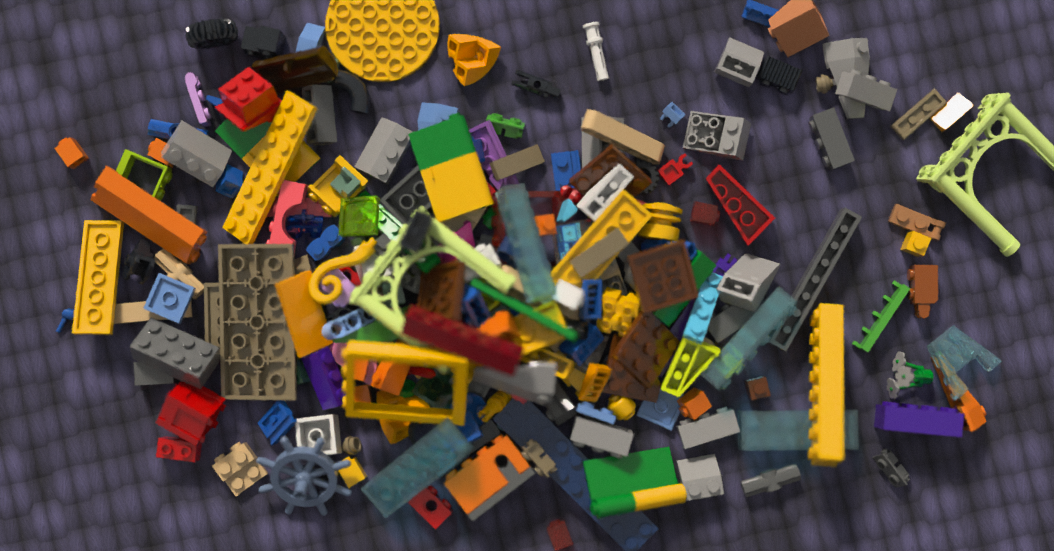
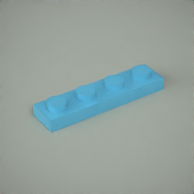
(702, 309)

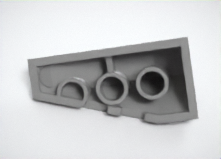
(844, 56)
(529, 382)

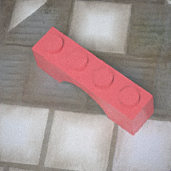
(290, 195)

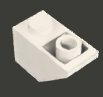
(568, 294)

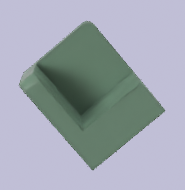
(345, 183)
(386, 287)

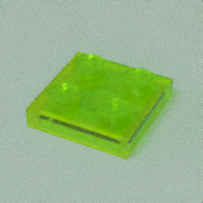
(359, 216)

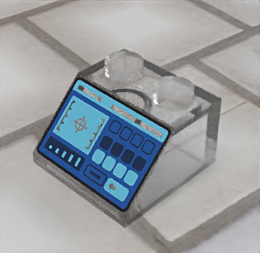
(567, 235)

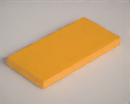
(302, 314)

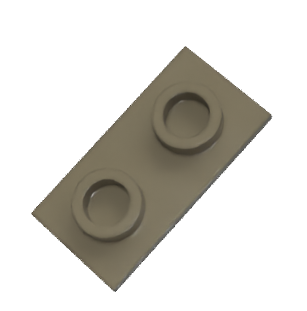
(542, 465)

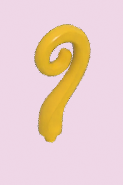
(359, 256)

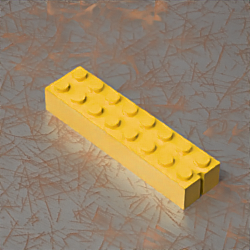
(827, 385)

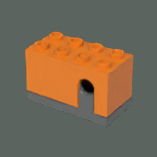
(484, 481)

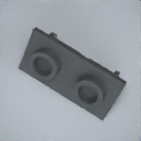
(896, 475)

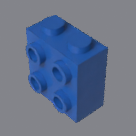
(473, 308)

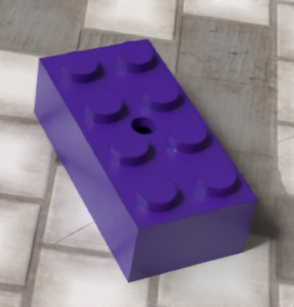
(919, 420)

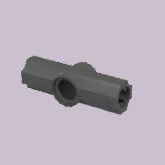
(770, 480)

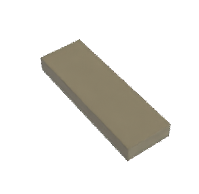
(918, 114)
(516, 162)
(599, 252)

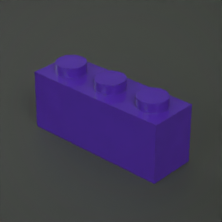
(325, 377)

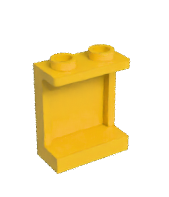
(325, 194)

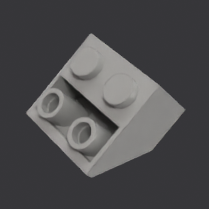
(739, 62)

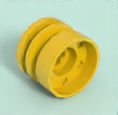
(661, 222)

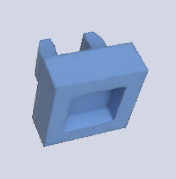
(673, 112)

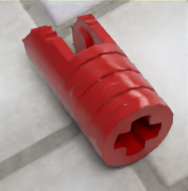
(572, 194)

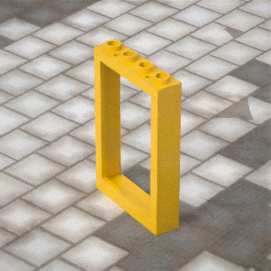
(408, 355)

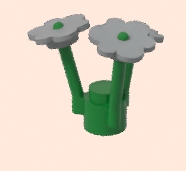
(904, 376)

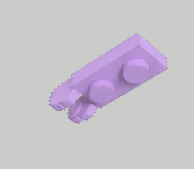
(197, 97)

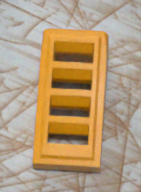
(591, 374)

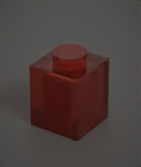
(704, 213)
(559, 534)

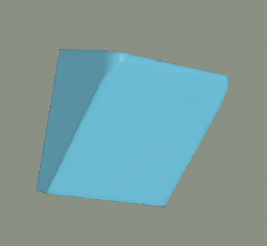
(566, 211)

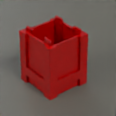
(191, 412)

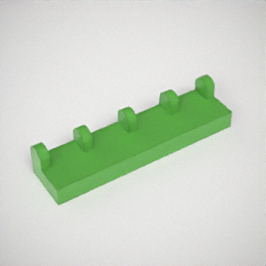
(882, 318)

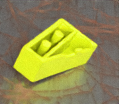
(687, 364)

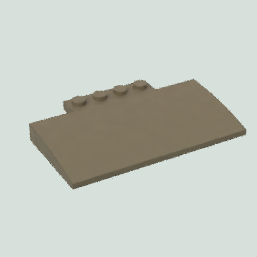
(249, 322)

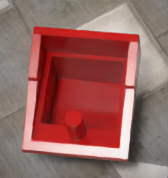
(248, 100)

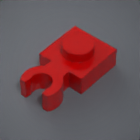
(672, 171)

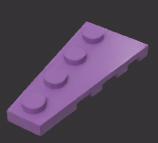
(493, 151)

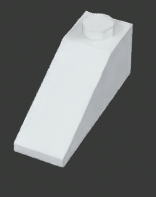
(604, 192)

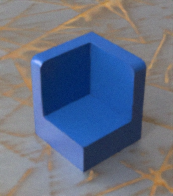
(230, 181)

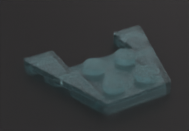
(955, 350)

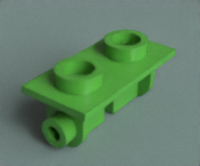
(512, 126)

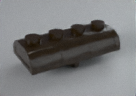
(298, 69)

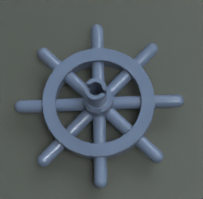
(304, 476)

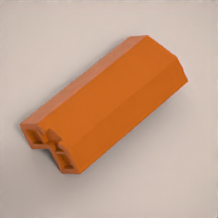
(148, 215)

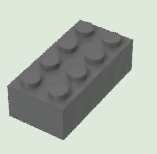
(407, 196)
(175, 353)

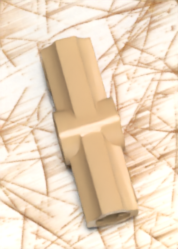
(178, 271)

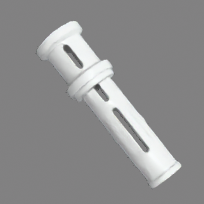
(595, 41)

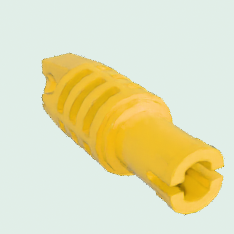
(495, 405)

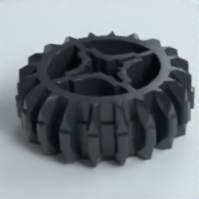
(211, 33)

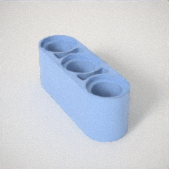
(341, 324)

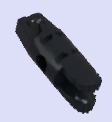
(545, 86)

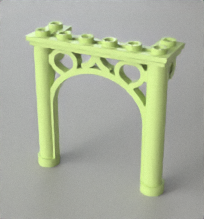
(993, 108)
(453, 245)

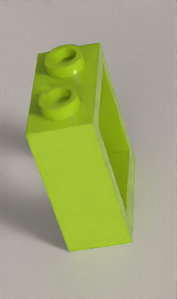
(127, 162)

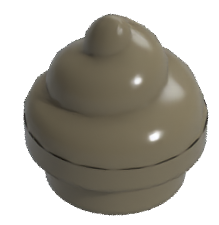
(824, 84)
(351, 445)

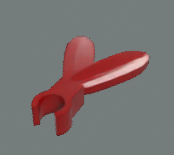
(421, 371)

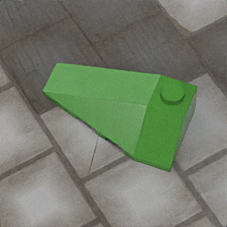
(373, 332)

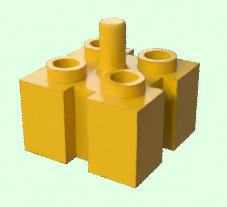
(617, 311)

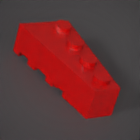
(741, 207)

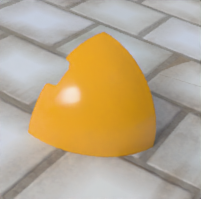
(471, 56)
(394, 429)

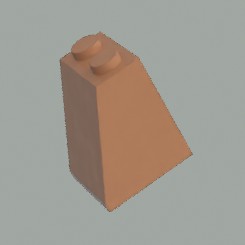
(797, 26)

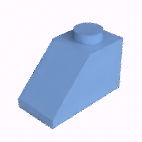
(310, 37)

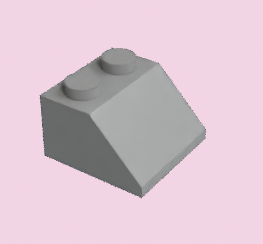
(700, 477)

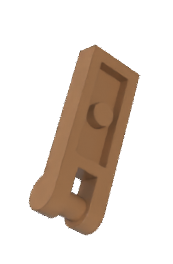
(916, 222)

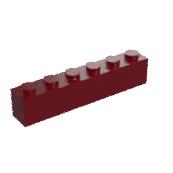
(462, 340)

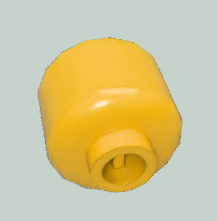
(622, 407)

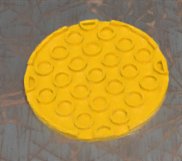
(382, 36)

